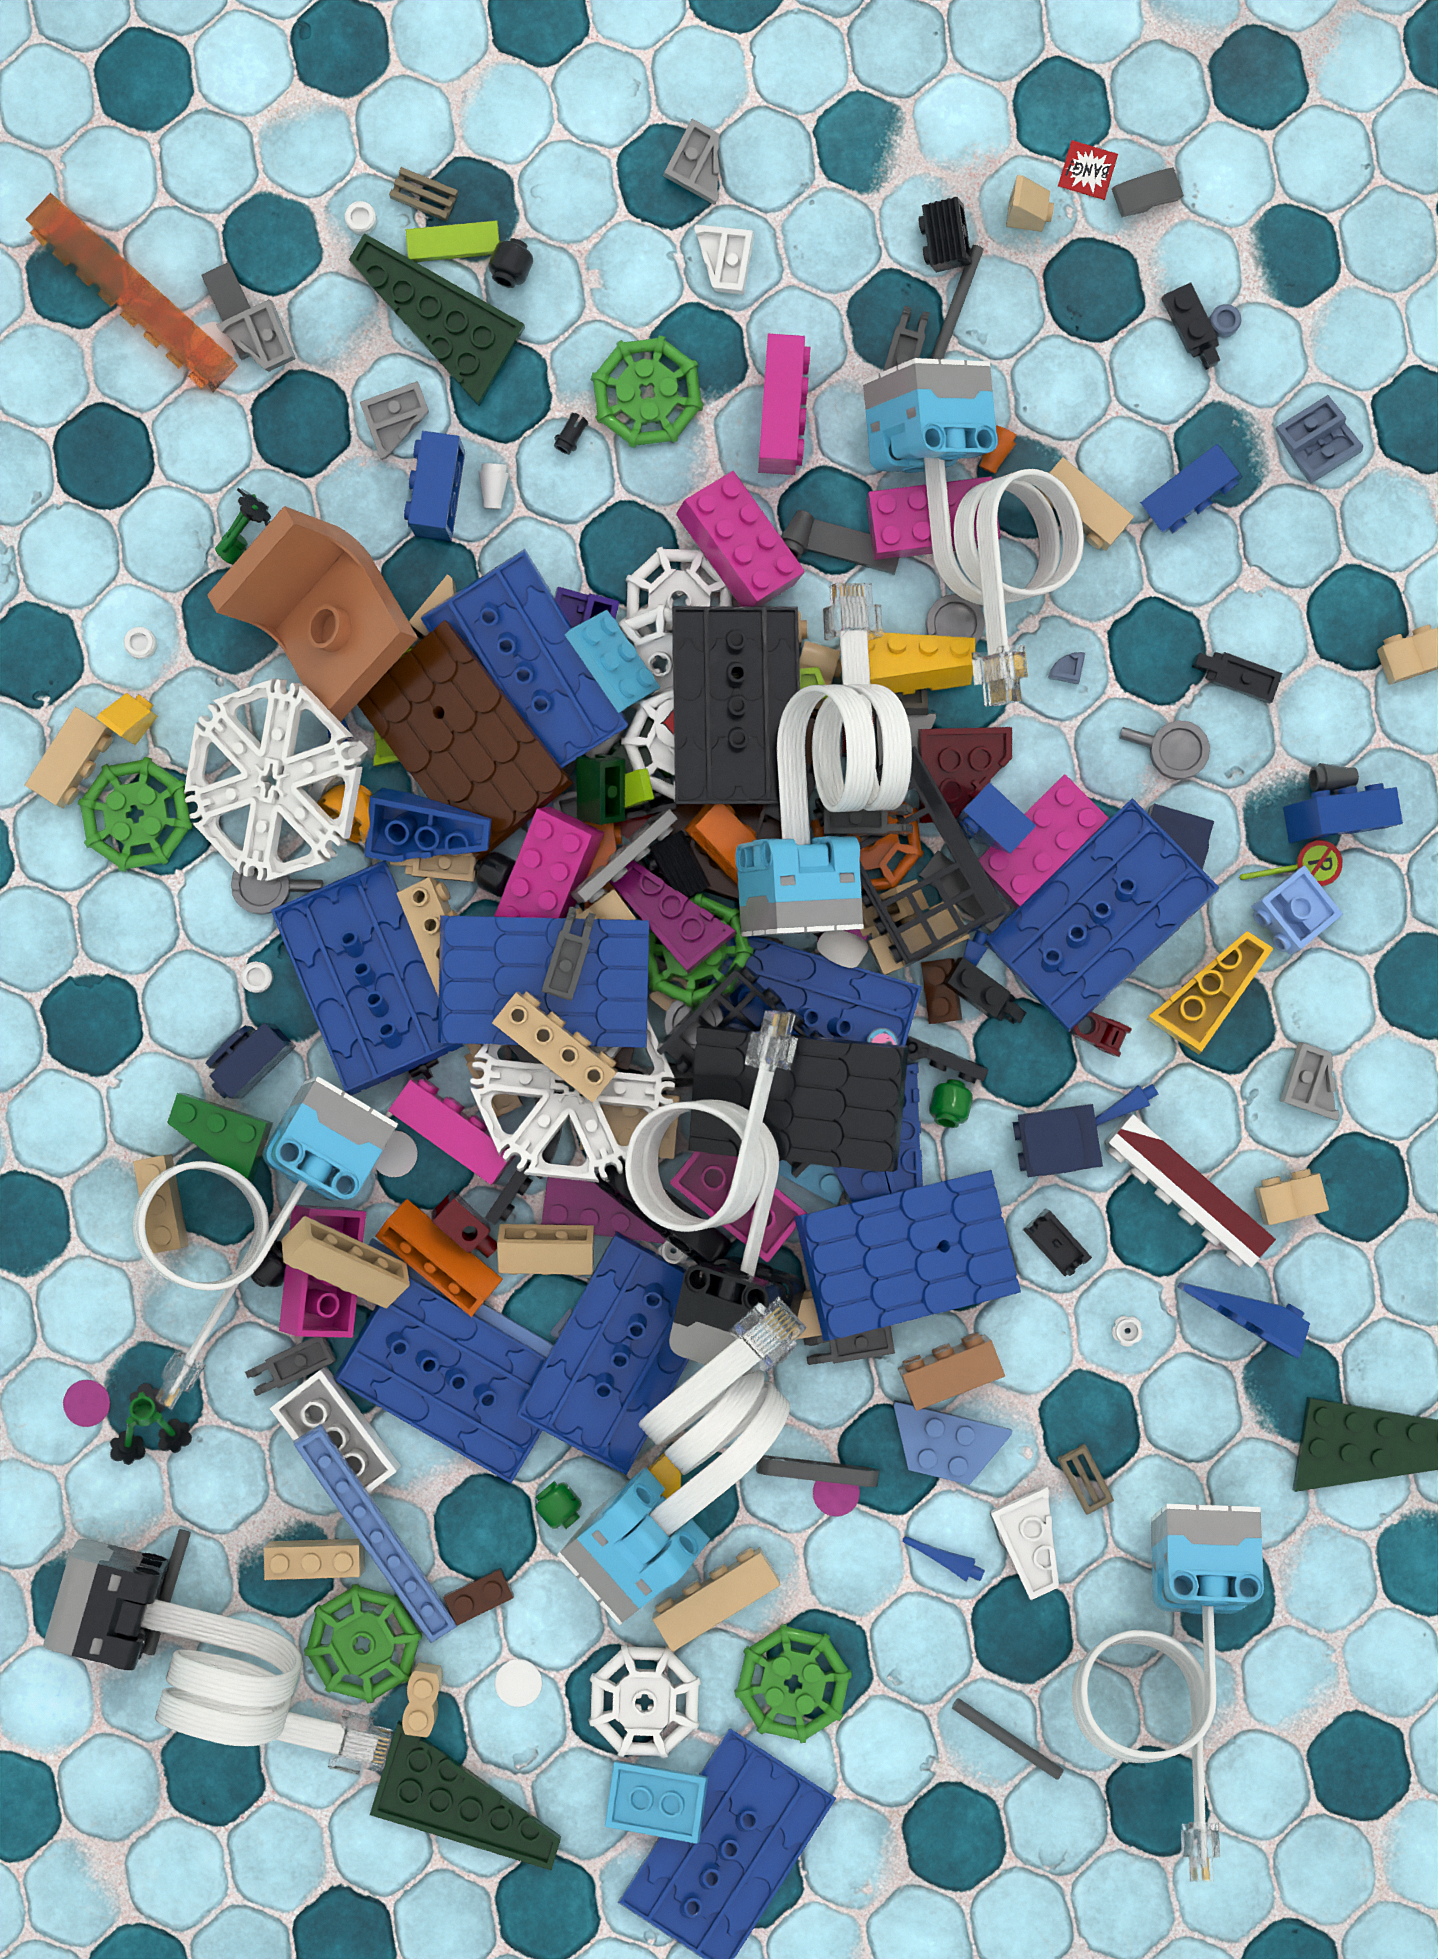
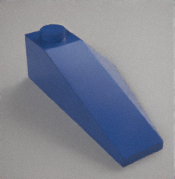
(419, 827)
(1269, 1321)

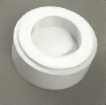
(360, 218)
(140, 643)
(257, 977)

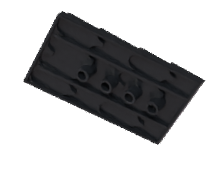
(728, 722)
(829, 1110)

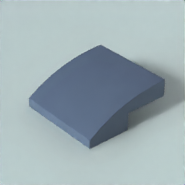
(1319, 439)

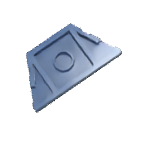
(947, 1443)

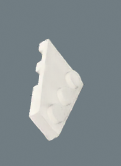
(1028, 1537)

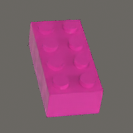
(783, 395)
(901, 518)
(739, 541)
(1063, 824)
(549, 866)
(450, 1129)
(707, 1182)
(313, 1305)

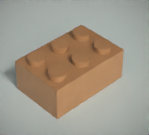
(950, 1370)

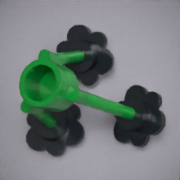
(233, 543)
(144, 1412)

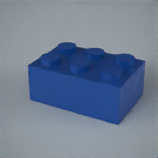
(435, 485)

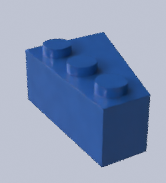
(1192, 490)
(1343, 813)
(994, 820)

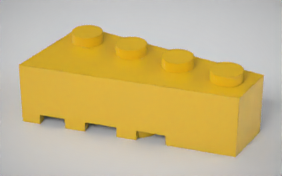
(920, 662)
(1206, 1000)

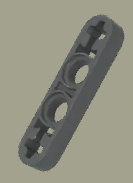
(818, 1471)

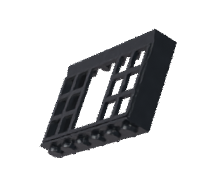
(964, 860)
(685, 1054)

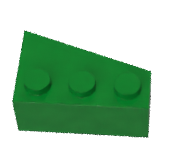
(222, 1132)

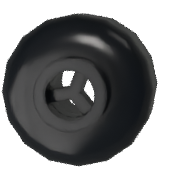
(510, 263)
(494, 872)
(272, 1269)

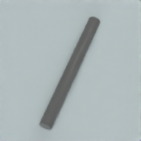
(957, 304)
(169, 1584)
(1007, 1738)

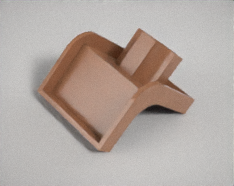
(321, 604)

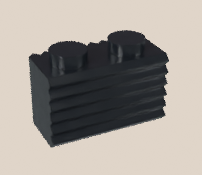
(945, 234)
(678, 864)

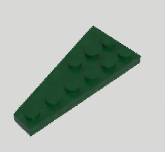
(454, 325)
(1361, 1444)
(442, 1797)

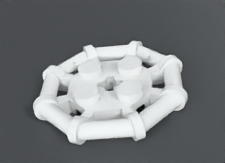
(672, 583)
(653, 644)
(660, 753)
(630, 1714)

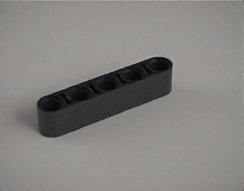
(699, 1245)

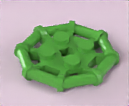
(641, 374)
(122, 801)
(708, 969)
(381, 1645)
(804, 1698)

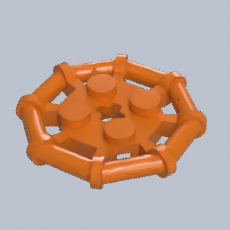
(883, 850)

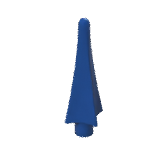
(975, 948)
(1133, 1101)
(958, 1564)

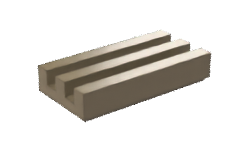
(428, 183)
(1072, 1455)

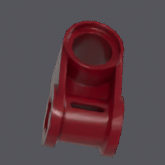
(1104, 1034)

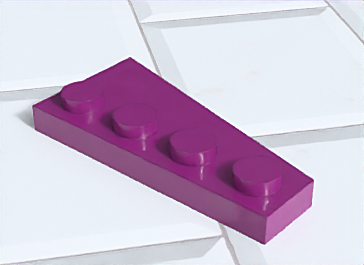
(677, 922)
(587, 1204)

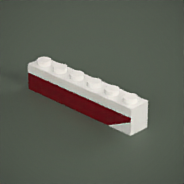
(1189, 1191)

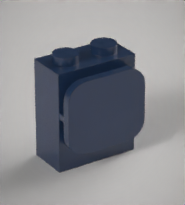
(1185, 829)
(247, 1059)
(1058, 1140)

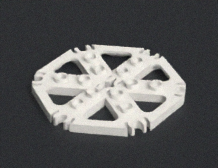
(268, 801)
(554, 1109)

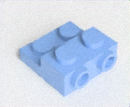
(1296, 911)

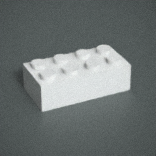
(326, 1403)

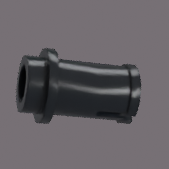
(569, 435)

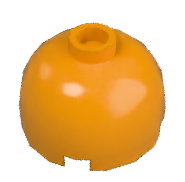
(332, 801)

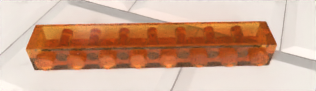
(131, 292)

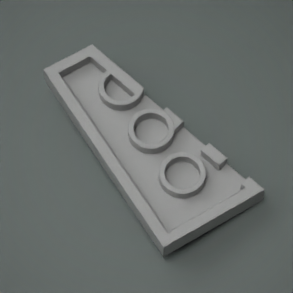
(658, 827)

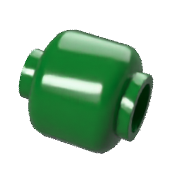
(950, 1103)
(558, 1505)

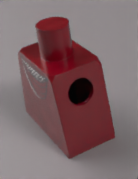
(454, 1215)

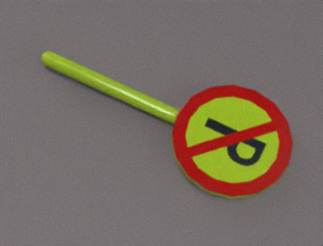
(1318, 856)

